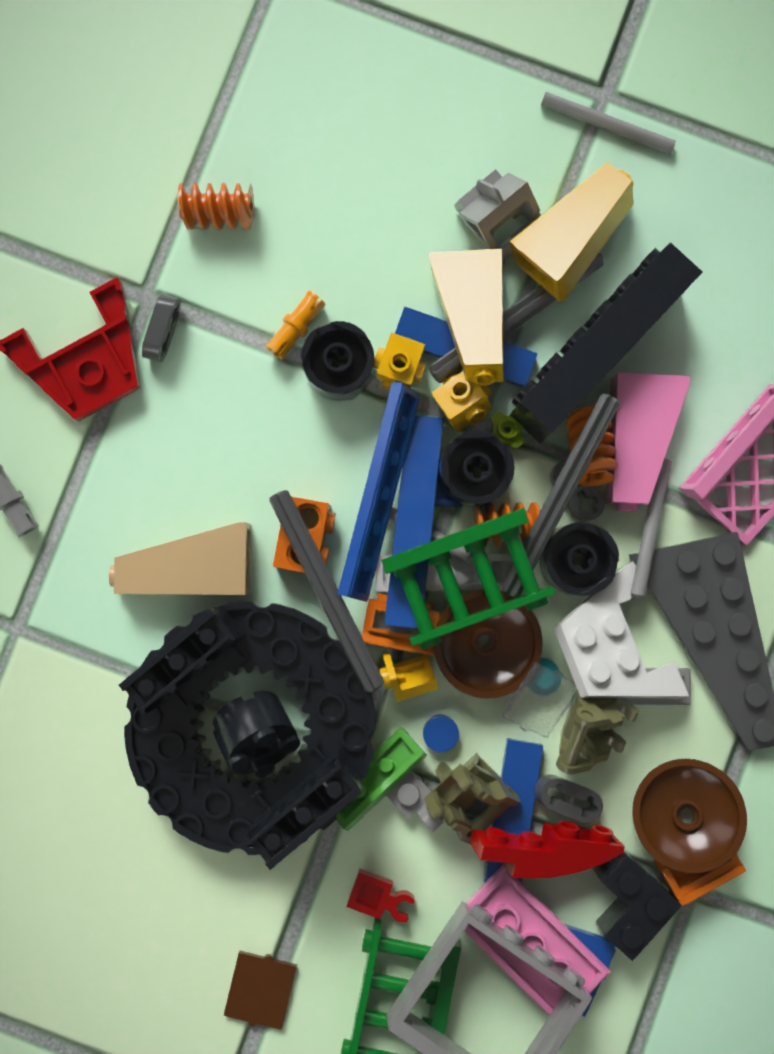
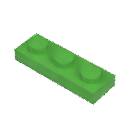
(387, 769)

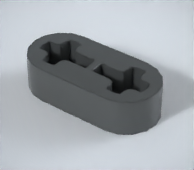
(161, 328)
(575, 501)
(571, 791)

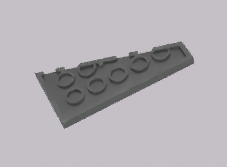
(713, 612)

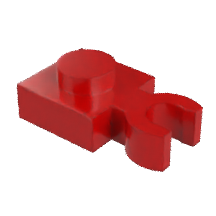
(373, 895)

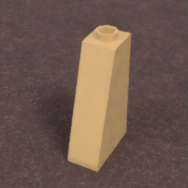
(194, 565)

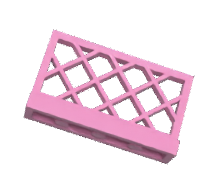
(722, 462)

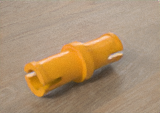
(295, 325)

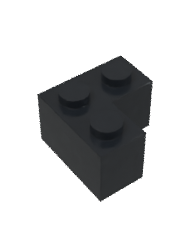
(640, 905)

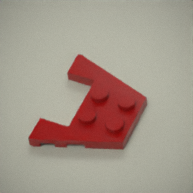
(90, 370)

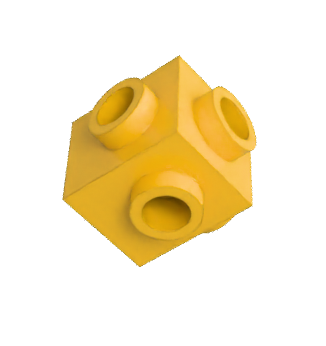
(403, 351)
(462, 401)

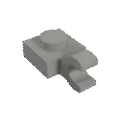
(409, 798)

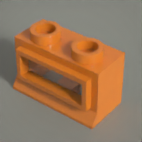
(377, 634)

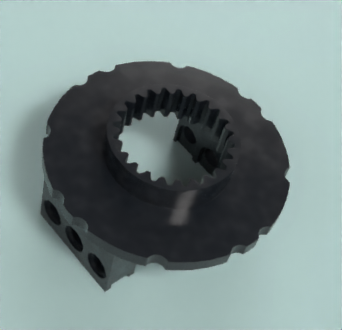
(189, 788)

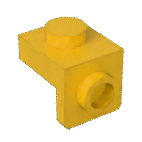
(408, 677)

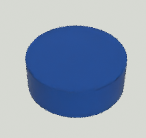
(440, 733)

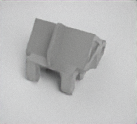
(494, 203)

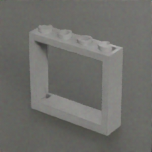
(430, 1041)

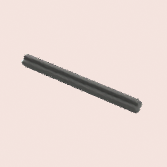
(512, 319)
(564, 487)
(326, 591)

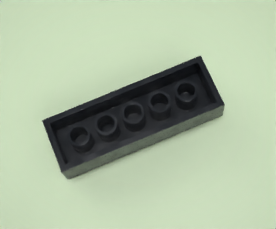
(608, 338)

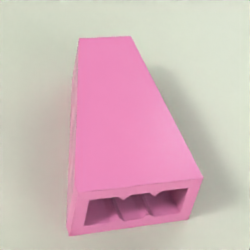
(642, 433)

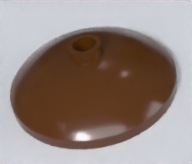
(503, 662)
(717, 813)

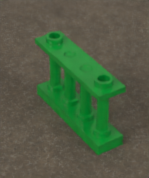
(473, 541)
(437, 992)

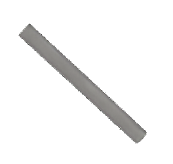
(608, 123)
(650, 532)

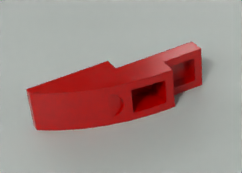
(557, 852)

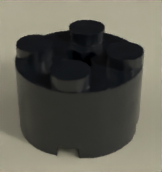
(330, 343)
(489, 455)
(598, 565)
(254, 734)

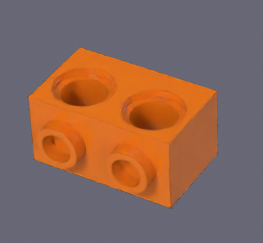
(284, 551)

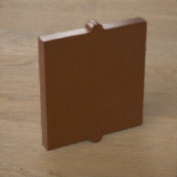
(260, 990)

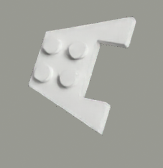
(603, 650)

